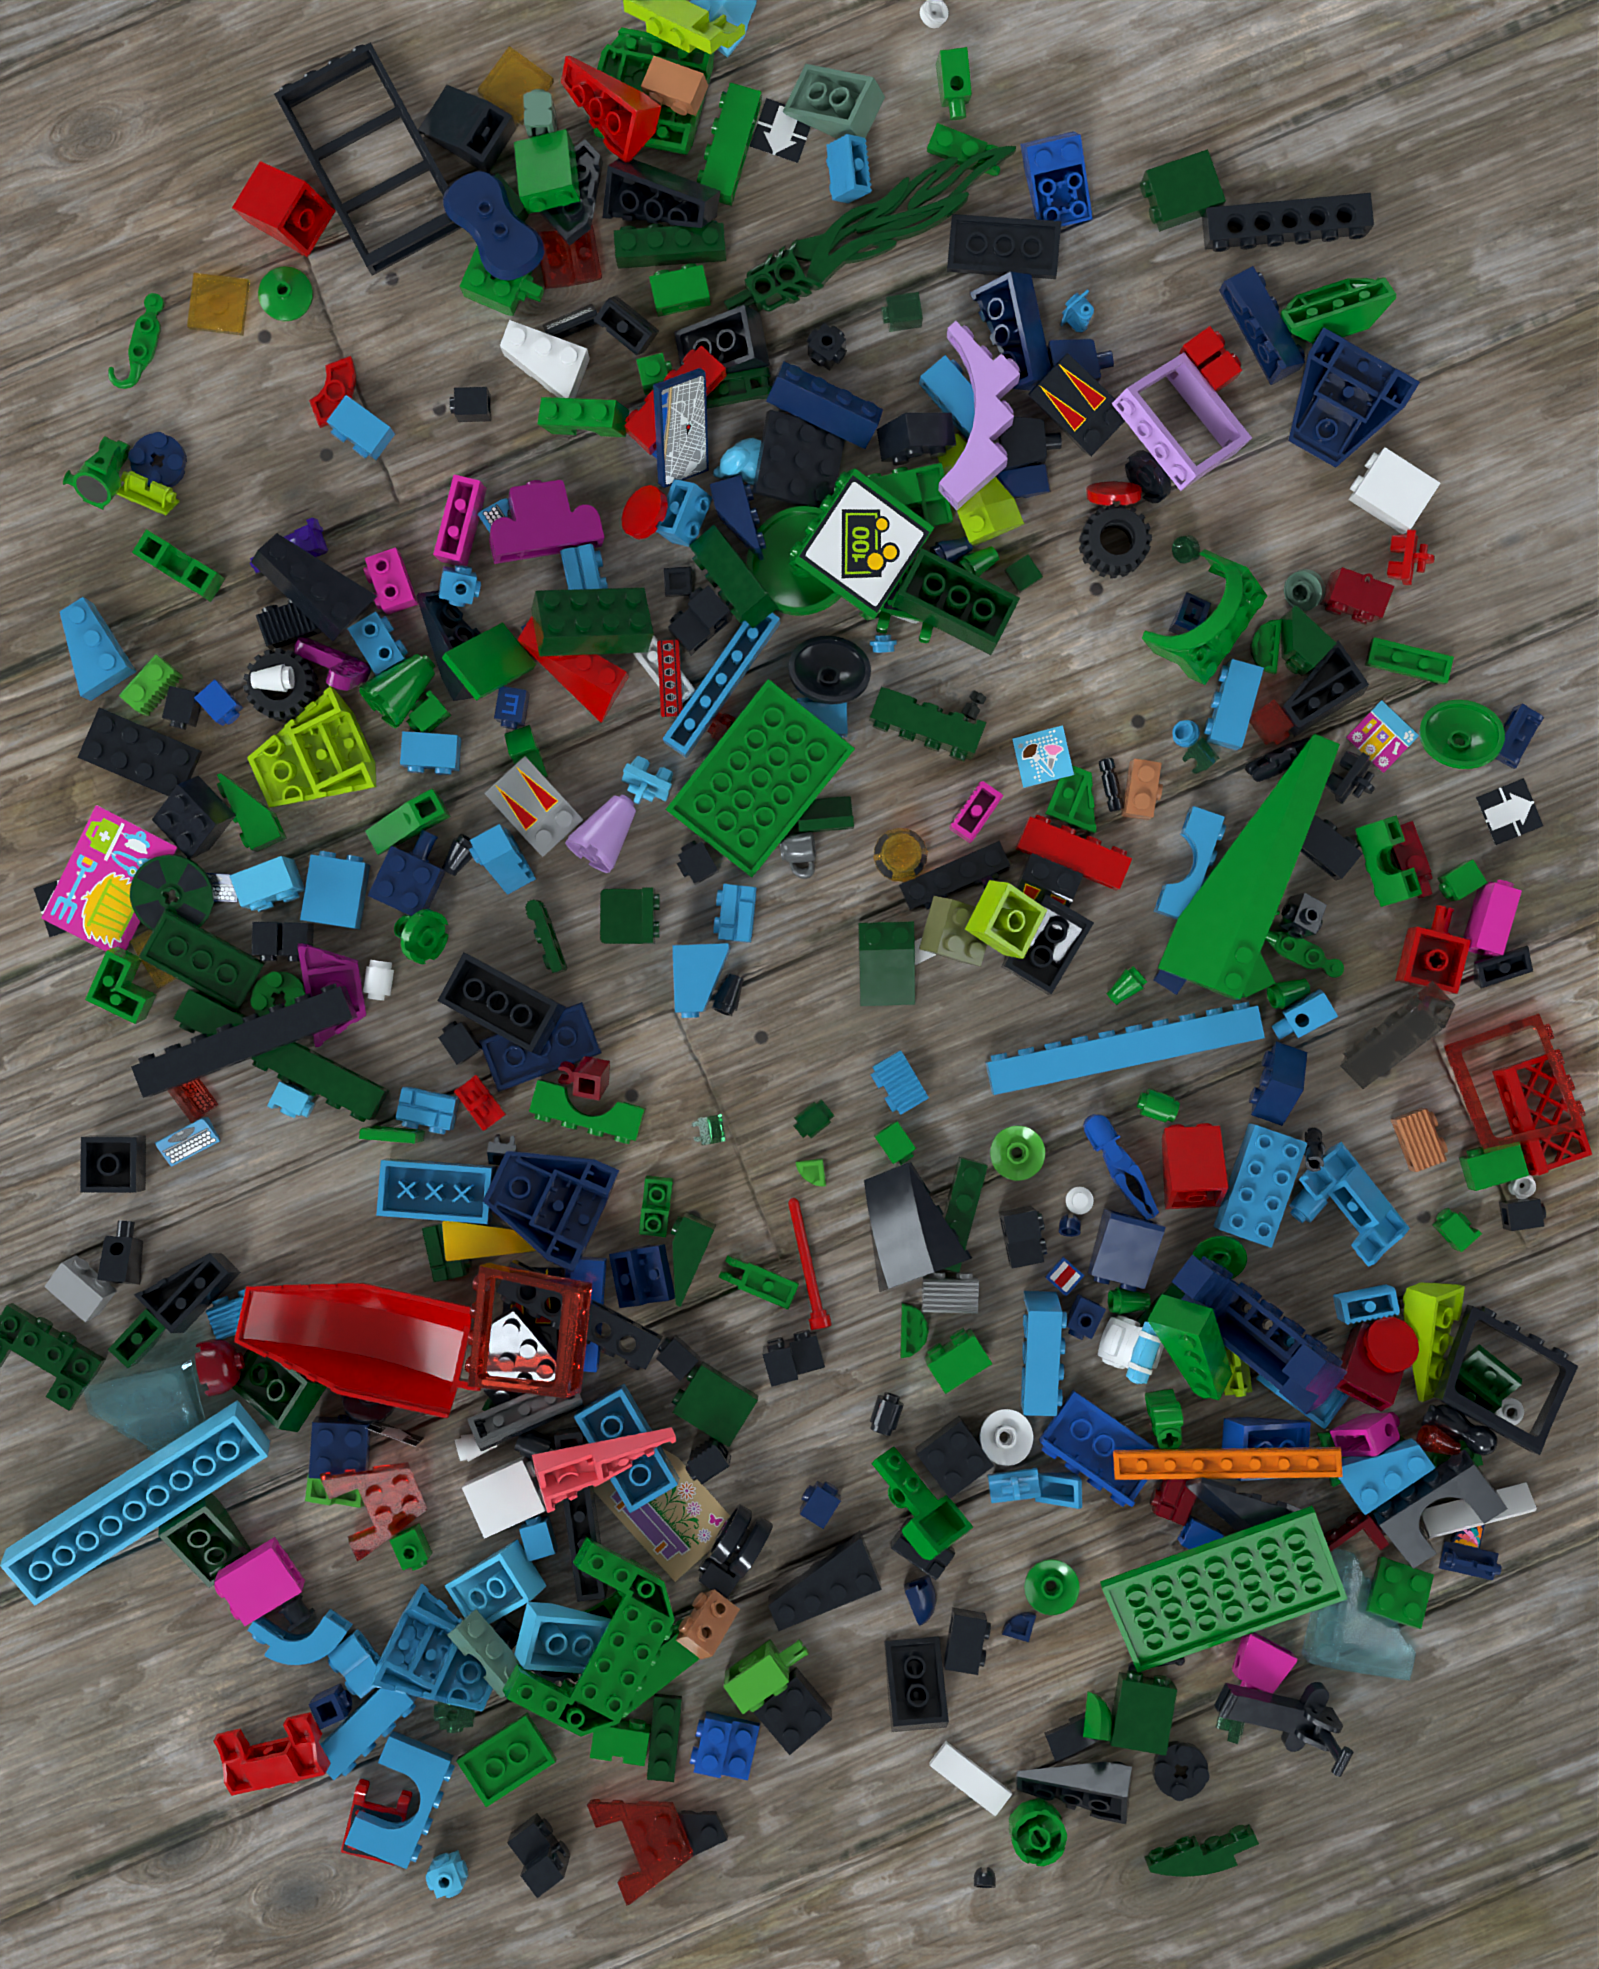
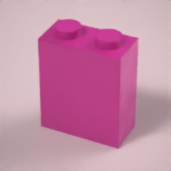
(1492, 918)
(259, 1582)

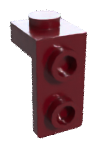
(1353, 1525)

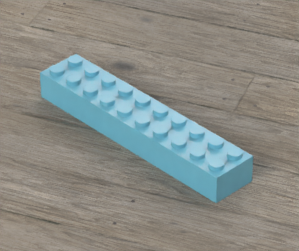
(135, 1503)

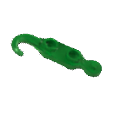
(142, 342)
(1303, 953)

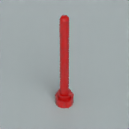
(819, 1317)

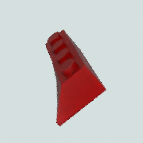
(586, 677)

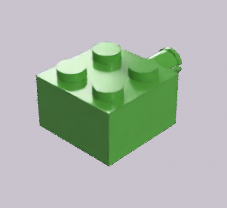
(761, 1674)

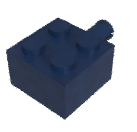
(408, 879)

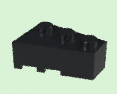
(189, 1292)

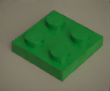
(1399, 1592)

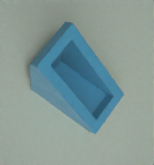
(1060, 1489)

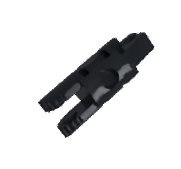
(1276, 761)

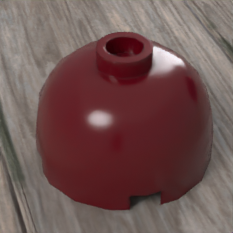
(218, 1365)

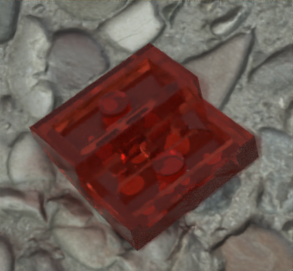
(570, 264)

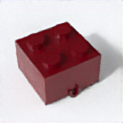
(1352, 595)

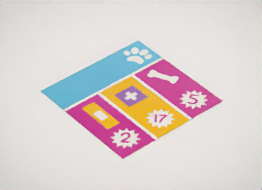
(1382, 736)

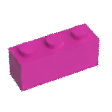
(460, 521)

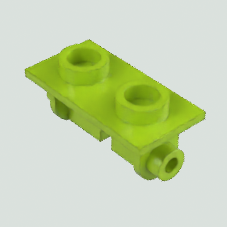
(156, 497)
(1240, 1381)

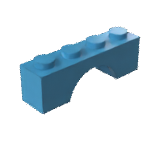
(1201, 831)

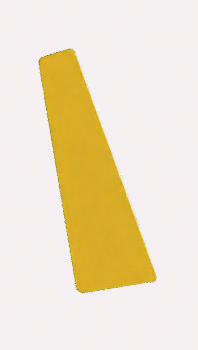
(478, 1241)

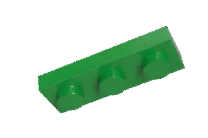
(1409, 661)

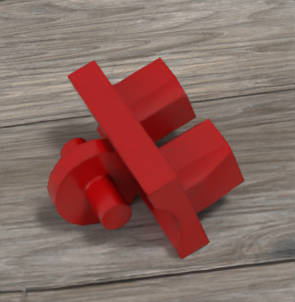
(1408, 545)
(480, 1102)

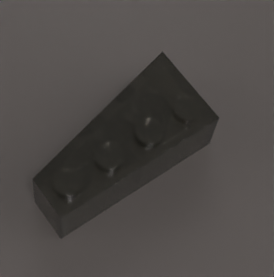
(1398, 1035)

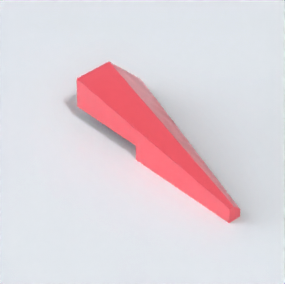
(571, 1469)

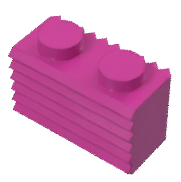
(975, 811)

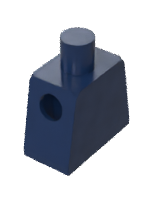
(1083, 352)

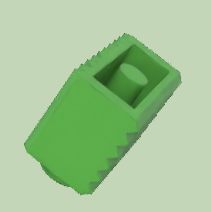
(150, 685)

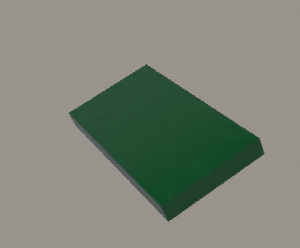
(201, 960)

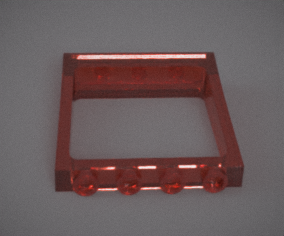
(1484, 1133)
(571, 1334)

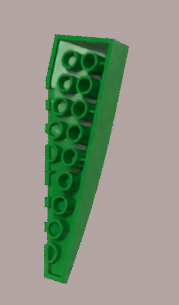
(1234, 908)

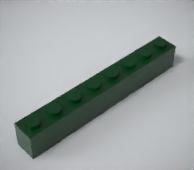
(291, 1062)

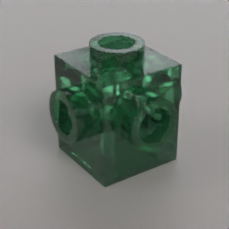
(453, 1721)

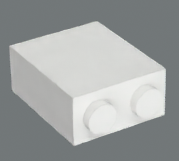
(1393, 490)
(504, 1496)

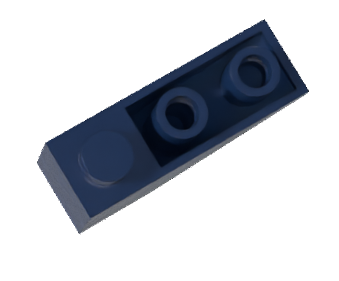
(734, 510)

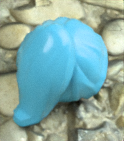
(740, 460)

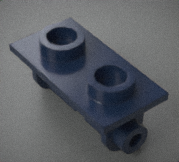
(1469, 1561)

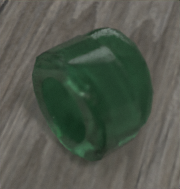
(1186, 549)

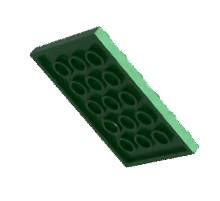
(760, 778)

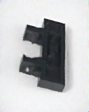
(974, 867)

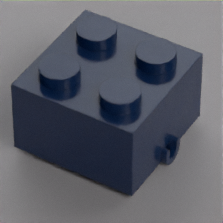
(338, 1446)

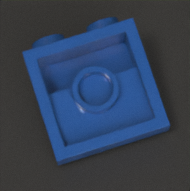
(724, 1746)

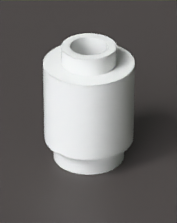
(378, 979)

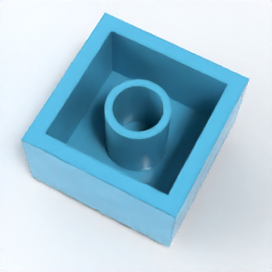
(267, 883)

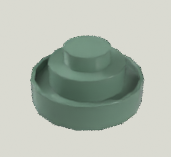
(1304, 589)

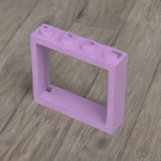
(1203, 402)

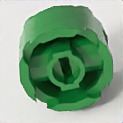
(1037, 1832)

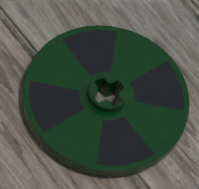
(161, 876)

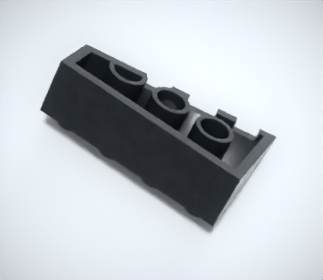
(656, 195)

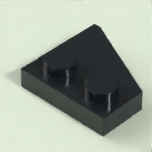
(702, 1829)

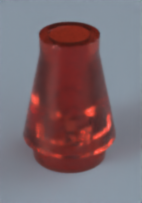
(1436, 1441)

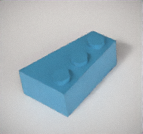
(93, 649)
(1380, 1477)

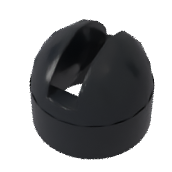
(984, 1880)

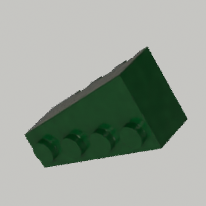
(926, 724)

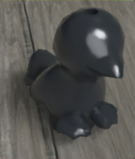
(1456, 1425)

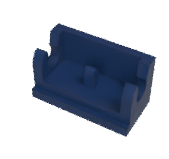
(1518, 733)

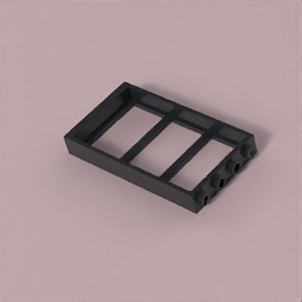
(328, 76)

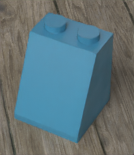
(696, 975)

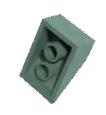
(835, 101)

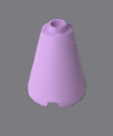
(603, 833)

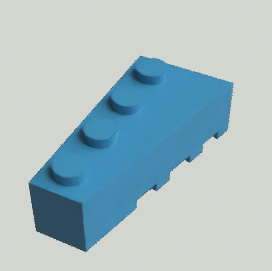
(1042, 1353)

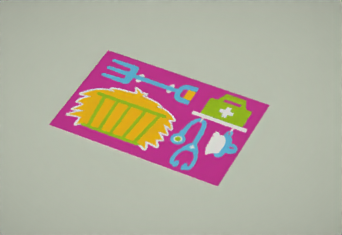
(96, 883)

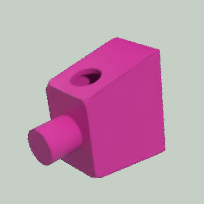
(1378, 1430)
(1262, 1663)

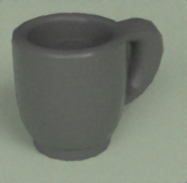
(799, 849)

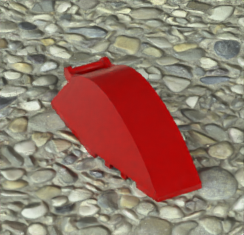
(362, 1341)

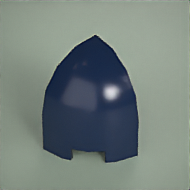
(921, 1598)

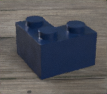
(1279, 1083)

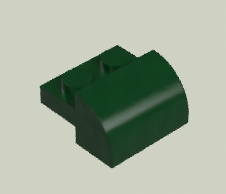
(1486, 1379)

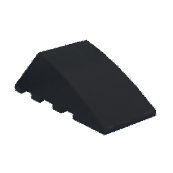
(908, 1228)

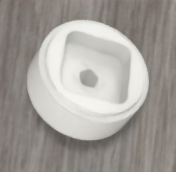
(934, 13)

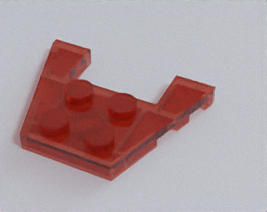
(390, 1499)
(655, 1839)

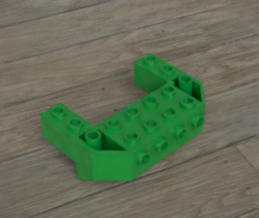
(620, 1657)

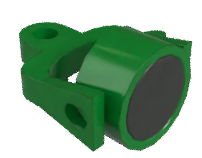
(99, 475)

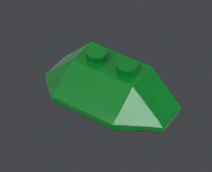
(1339, 307)

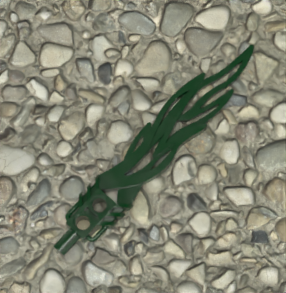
(885, 233)

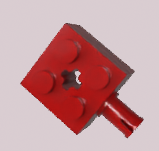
(1446, 949)

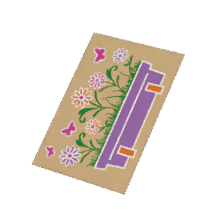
(674, 1526)

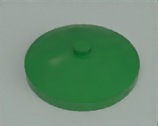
(787, 584)

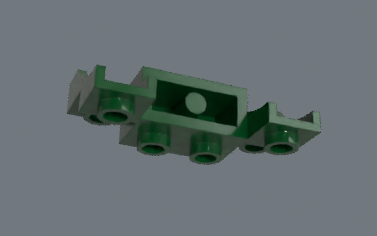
(51, 1351)

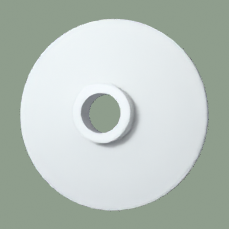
(1018, 1440)

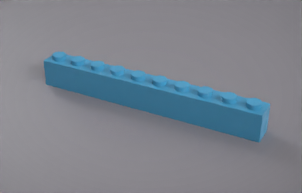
(1125, 1049)

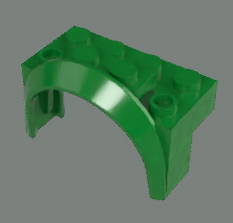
(1206, 646)

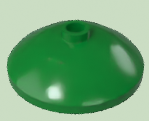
(1462, 724)

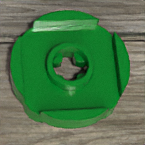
(273, 983)

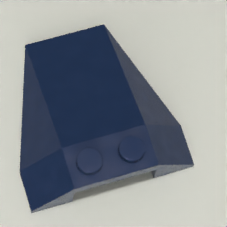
(1345, 398)
(551, 1201)

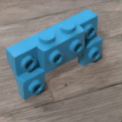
(1359, 1201)

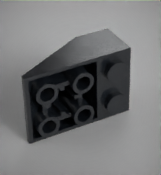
(468, 127)

